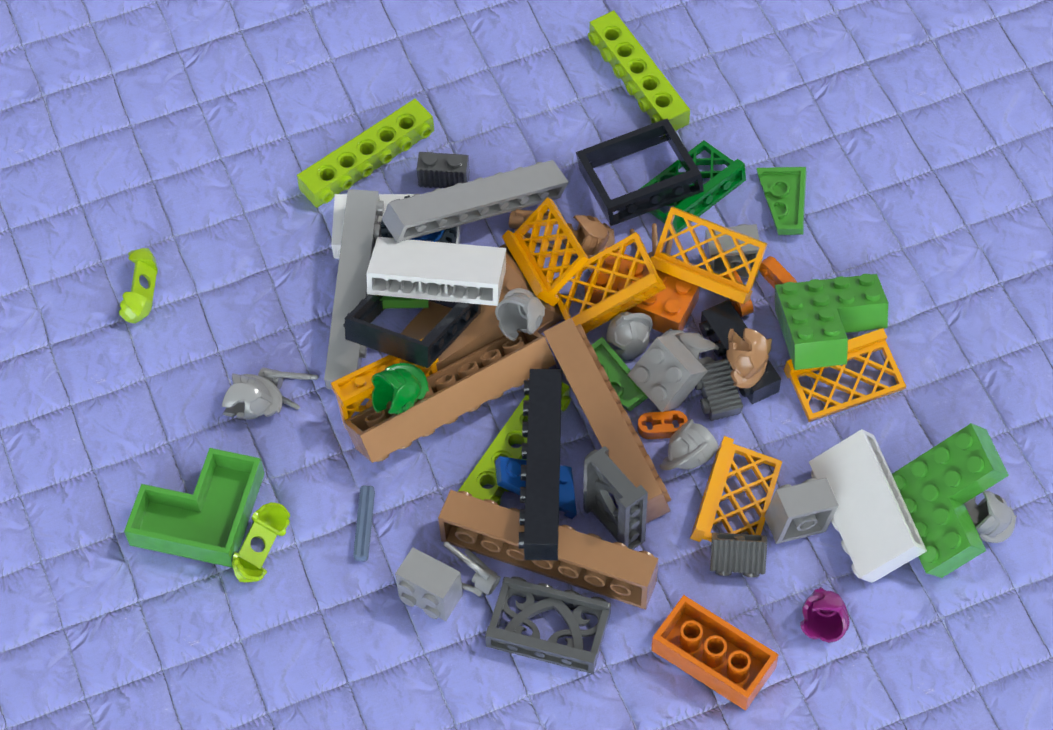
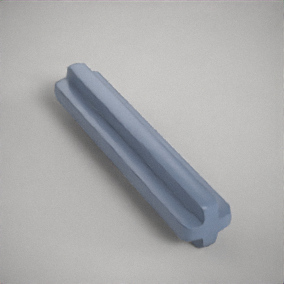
(364, 523)

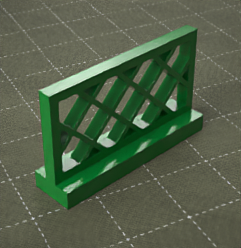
(718, 186)

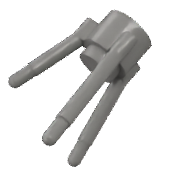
(277, 378)
(484, 578)

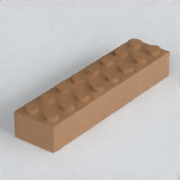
(451, 393)
(606, 412)
(582, 558)

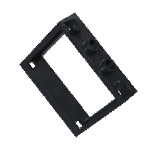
(649, 197)
(424, 352)

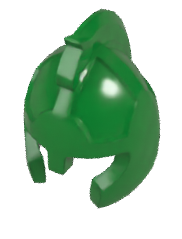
(399, 384)

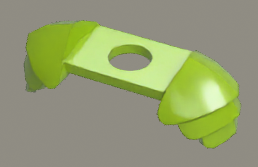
(139, 302)
(267, 523)

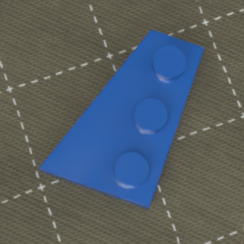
(509, 477)

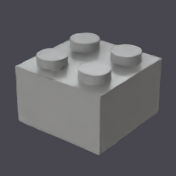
(733, 257)
(667, 372)
(801, 510)
(429, 584)

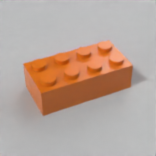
(667, 308)
(714, 652)

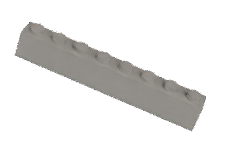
(473, 200)
(356, 250)

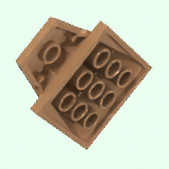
(485, 326)

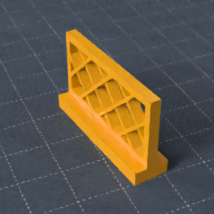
(532, 263)
(706, 277)
(620, 300)
(857, 348)
(357, 386)
(717, 483)

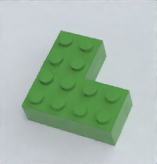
(821, 312)
(936, 491)
(204, 523)

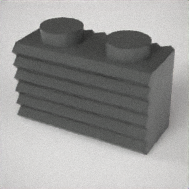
(442, 169)
(718, 392)
(738, 554)

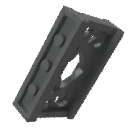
(603, 476)
(549, 651)

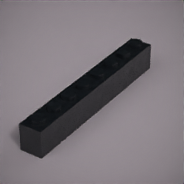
(543, 465)

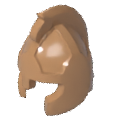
(592, 235)
(747, 357)

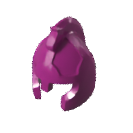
(825, 616)

